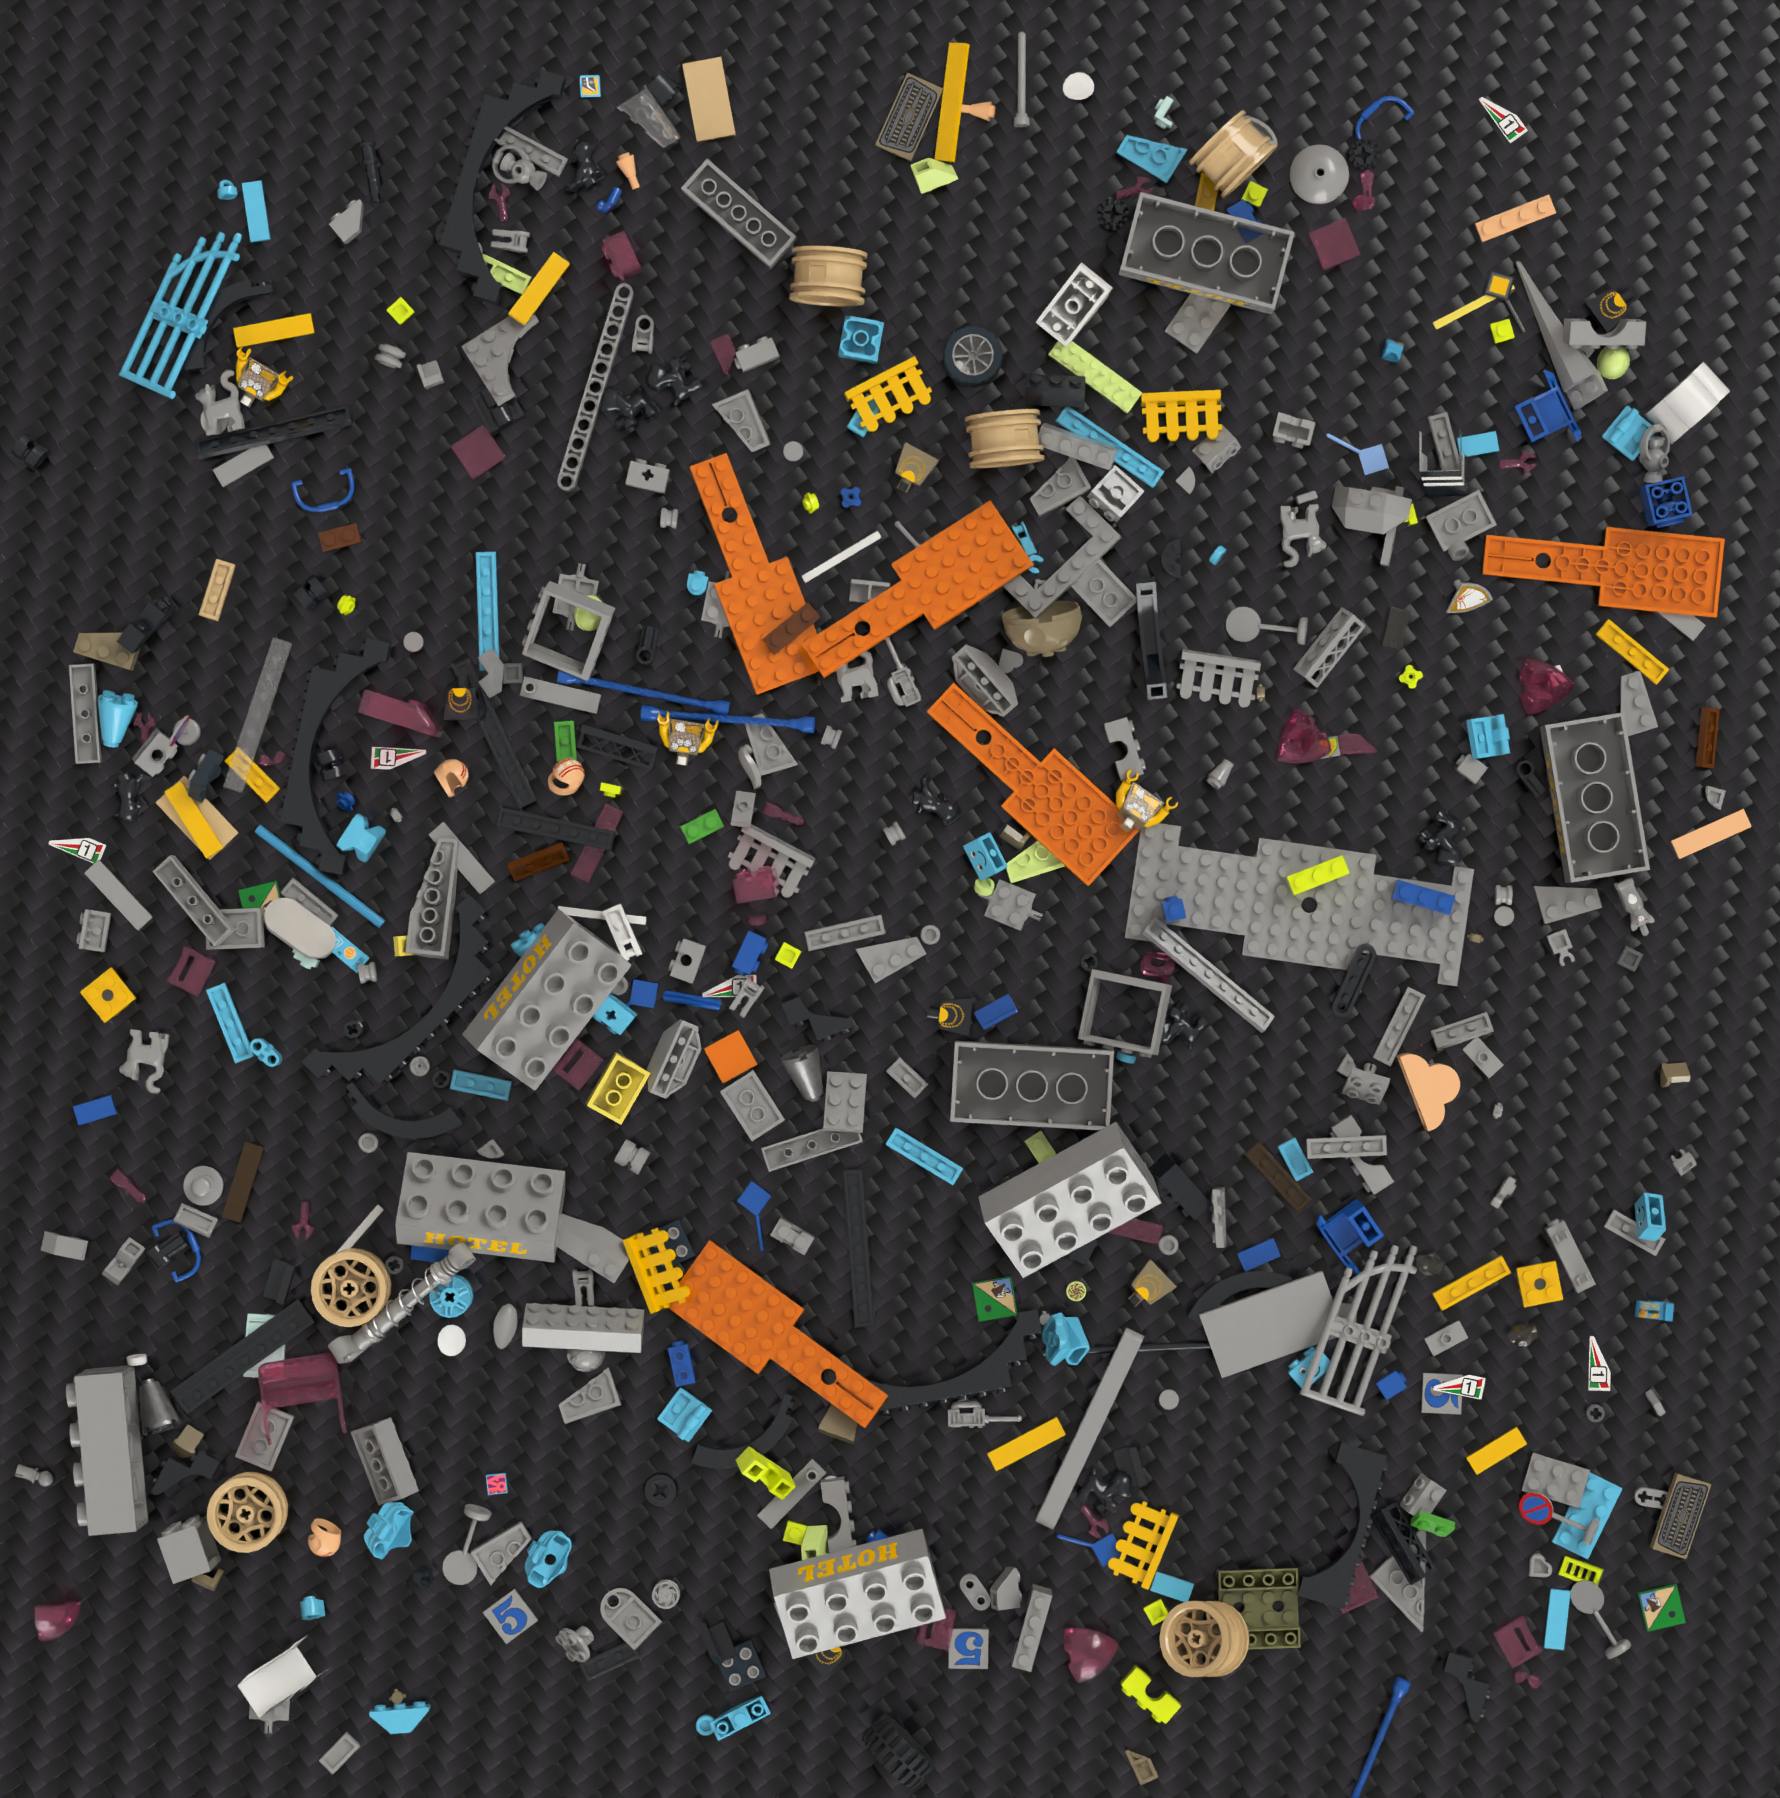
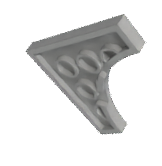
(492, 353)

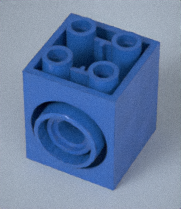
(1665, 502)

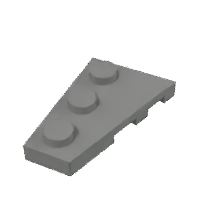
(744, 418)
(1061, 488)
(1636, 704)
(768, 749)
(1565, 902)
(889, 957)
(1219, 1217)
(591, 1399)
(500, 1550)

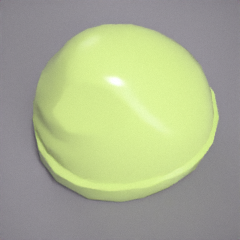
(1613, 362)
(586, 620)

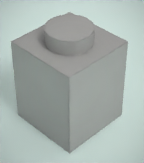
(1470, 768)

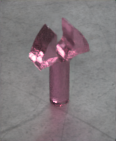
(1135, 189)
(500, 200)
(1519, 462)
(144, 728)
(303, 1222)
(1094, 1522)

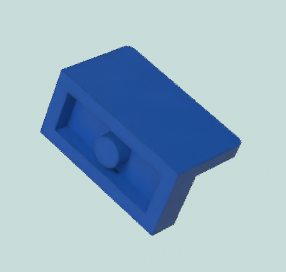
(995, 1012)

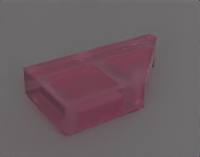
(724, 351)
(1354, 745)

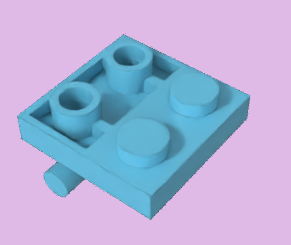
(1627, 432)
(1488, 736)
(684, 1414)

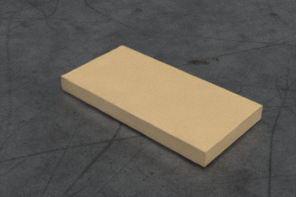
(709, 99)
(222, 828)

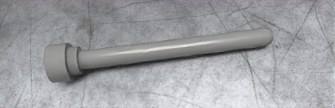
(1021, 118)

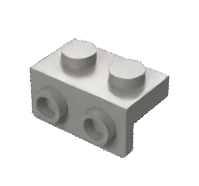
(1217, 451)
(94, 930)
(1422, 1496)

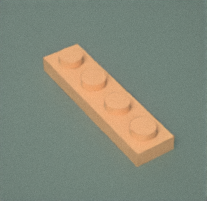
(1515, 218)

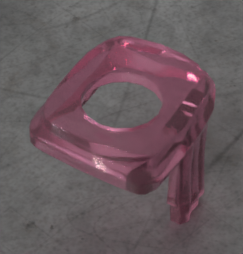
(1161, 972)

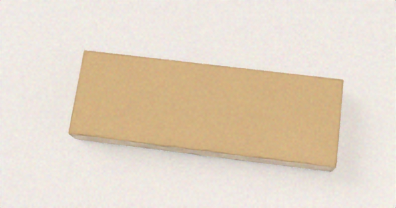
(217, 590)

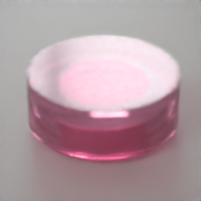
(756, 919)

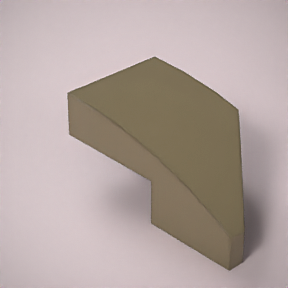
(1142, 1767)

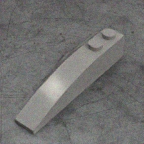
(434, 908)
(593, 1246)

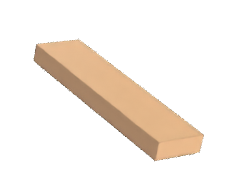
(1711, 833)

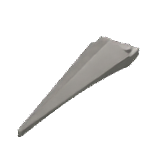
(1575, 371)

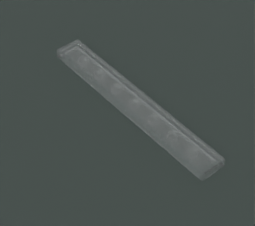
(257, 715)

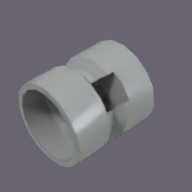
(632, 1156)

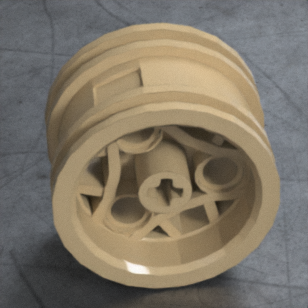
(1233, 154)
(828, 276)
(1004, 438)
(357, 1279)
(252, 1502)
(1185, 1649)

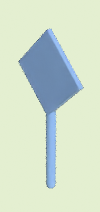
(1372, 458)

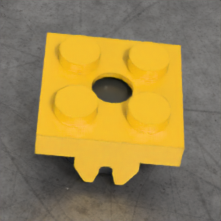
(108, 995)
(1539, 1283)

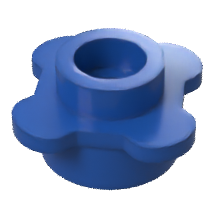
(849, 502)
(345, 801)

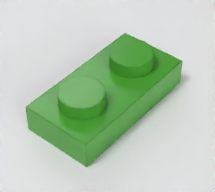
(565, 740)
(702, 826)
(1432, 1523)

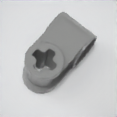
(643, 336)

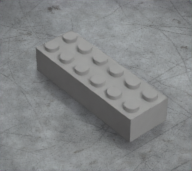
(739, 213)
(583, 1327)

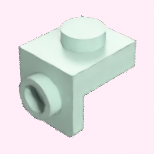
(1162, 107)
(305, 962)

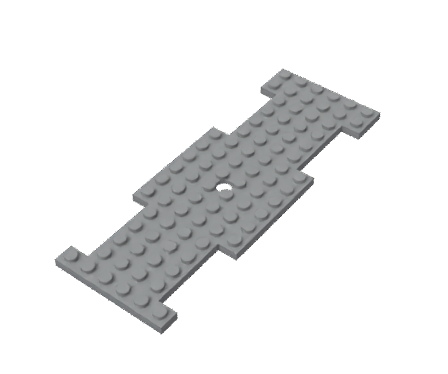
(1255, 901)

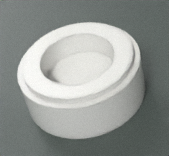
(137, 1359)

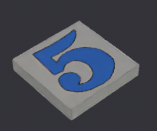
(1438, 1401)
(510, 1616)
(969, 1648)

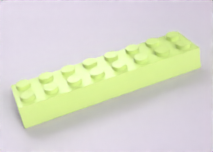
(1096, 375)

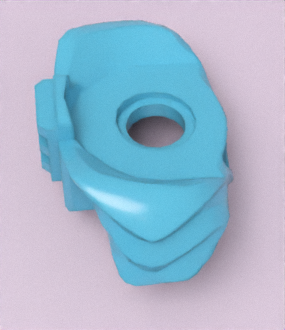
(388, 1529)
(551, 1542)

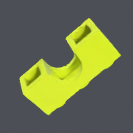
(1317, 875)
(759, 1467)
(1161, 1707)

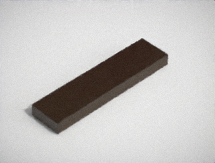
(1278, 1176)
(243, 1182)

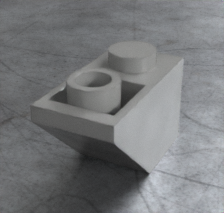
(348, 223)
(1005, 1590)

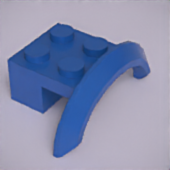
(1547, 413)
(1348, 1230)

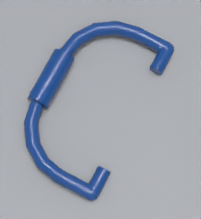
(1374, 106)
(328, 506)
(193, 1243)

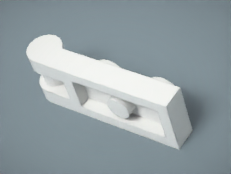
(622, 931)

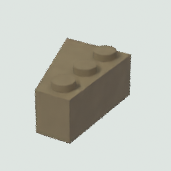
(106, 649)

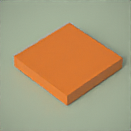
(730, 1056)

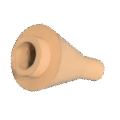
(981, 110)
(627, 165)

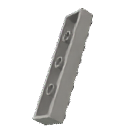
(85, 713)
(194, 900)
(807, 1147)

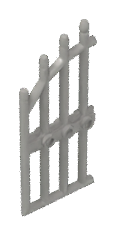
(1356, 1333)

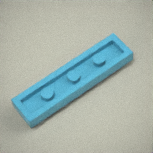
(230, 1022)
(924, 1156)

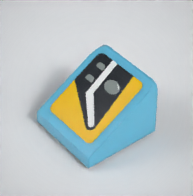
(590, 86)

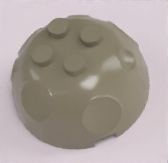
(1044, 634)

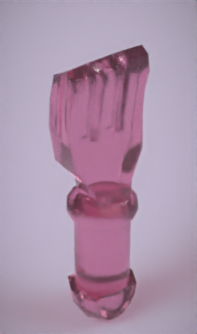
(775, 811)
(122, 1181)

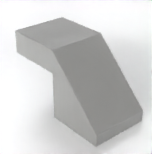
(493, 681)
(64, 1245)
(123, 1261)

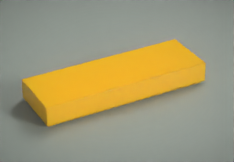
(259, 781)
(1496, 1450)

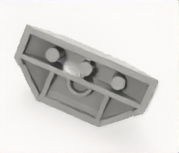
(1370, 509)
(984, 681)
(673, 1059)

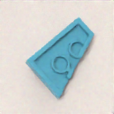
(1152, 157)

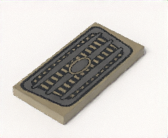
(909, 117)
(1680, 1515)

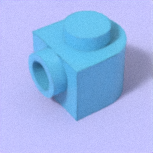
(697, 583)
(312, 1608)

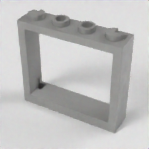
(553, 658)
(1090, 1004)

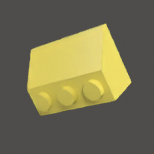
(617, 1088)

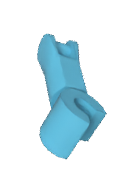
(1028, 547)

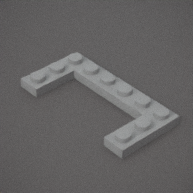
(1102, 539)

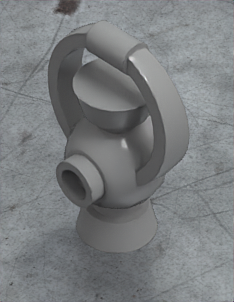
(522, 170)
(1655, 457)

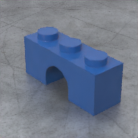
(1423, 897)

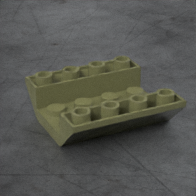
(1258, 1592)

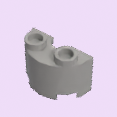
(1293, 430)

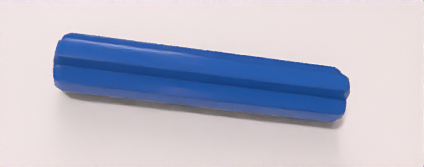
(692, 1000)

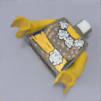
(258, 379)
(685, 736)
(1139, 806)

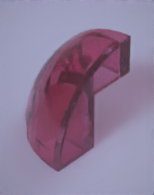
(1542, 685)
(1302, 740)
(55, 1619)
(1088, 1652)

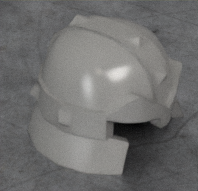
(585, 1359)

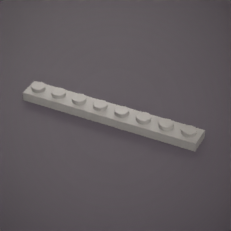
(1208, 974)

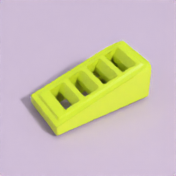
(1567, 1560)

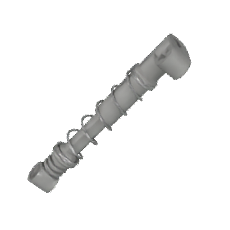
(349, 1347)

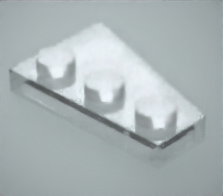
(651, 117)

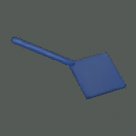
(642, 994)
(754, 1200)
(1104, 1548)

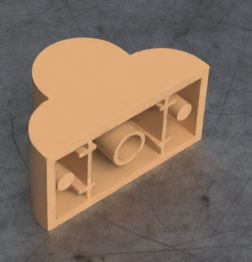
(1430, 1087)

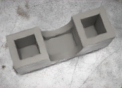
(1121, 731)

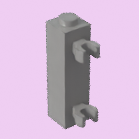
(1569, 1255)

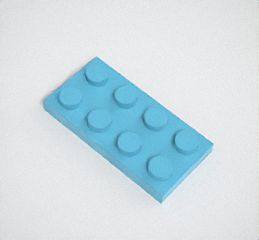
(1596, 1503)

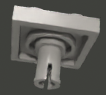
(1366, 1084)

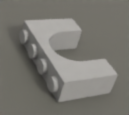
(1034, 1621)

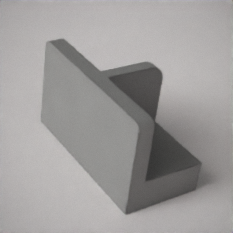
(864, 591)

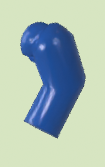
(606, 206)

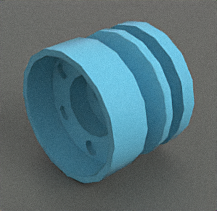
(463, 1297)

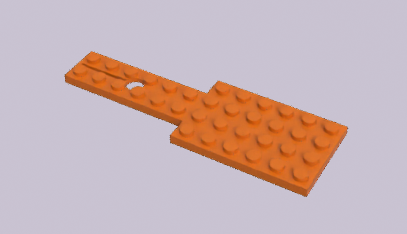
(1631, 568)
(936, 581)
(758, 592)
(1047, 796)
(758, 1325)

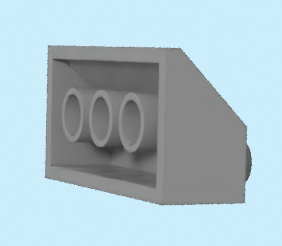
(384, 1461)

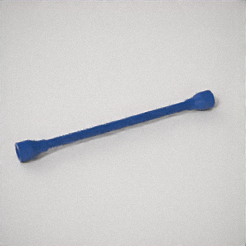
(717, 707)
(804, 724)
(1400, 1688)

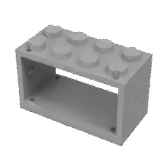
(189, 1548)

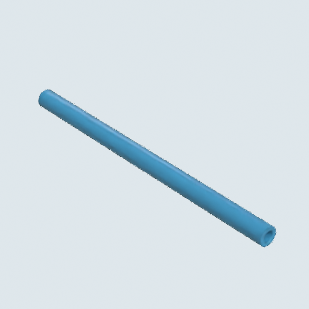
(319, 876)

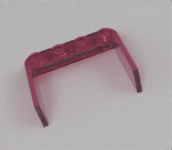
(409, 715)
(299, 1382)

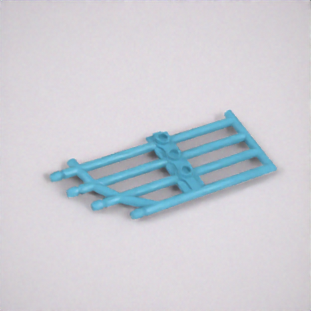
(179, 318)

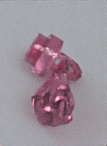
(1361, 201)

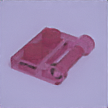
(197, 974)
(582, 1069)
(941, 1632)
(1511, 1644)

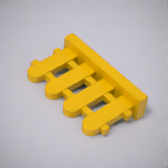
(878, 394)
(1190, 400)
(645, 1269)
(1141, 1553)

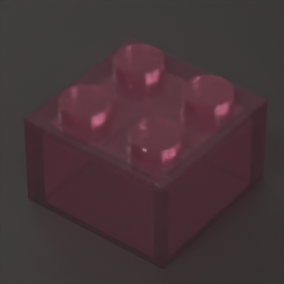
(622, 255)
(756, 884)

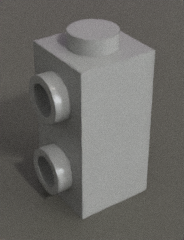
(756, 355)

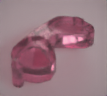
(266, 761)
(1521, 1676)

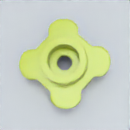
(810, 502)
(346, 604)
(1410, 671)

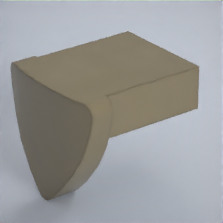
(1014, 838)
(1674, 1073)
(187, 1442)
(208, 1582)

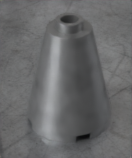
(805, 1071)
(156, 1409)

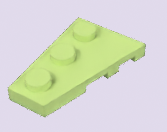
(1032, 862)

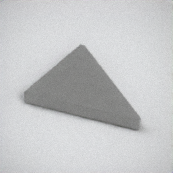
(1395, 1585)

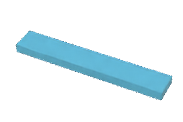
(1125, 456)
(487, 603)

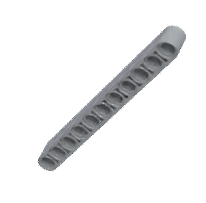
(595, 377)
(1089, 1428)

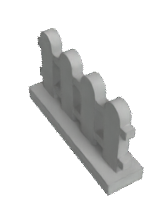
(1228, 673)
(781, 859)

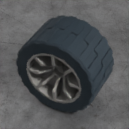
(972, 356)

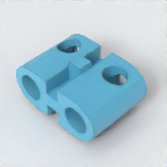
(266, 1052)

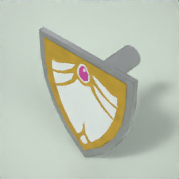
(1468, 597)

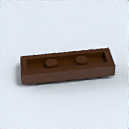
(791, 628)
(1707, 737)
(538, 861)

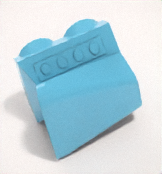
(861, 339)
(360, 838)
(1064, 1339)

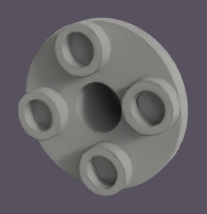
(203, 1185)
(576, 1643)

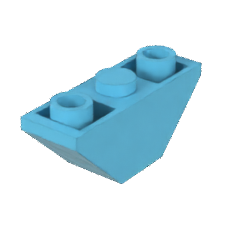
(400, 1717)
(739, 1717)

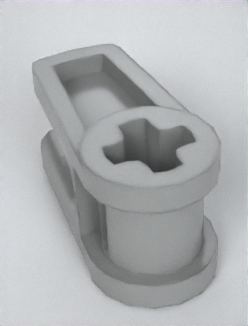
(517, 243)
(746, 991)
(581, 1279)

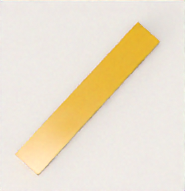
(952, 102)

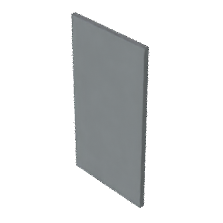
(1268, 1324)

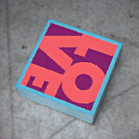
(496, 1483)

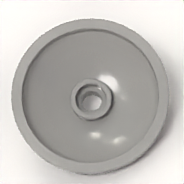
(1318, 188)

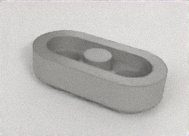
(975, 1592)

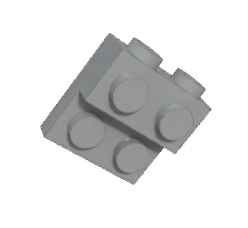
(1115, 494)

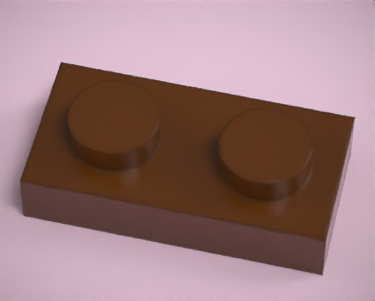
(339, 537)

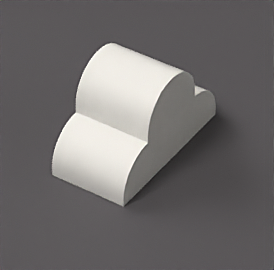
(1074, 304)
(1688, 402)

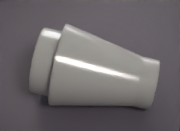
(1219, 775)

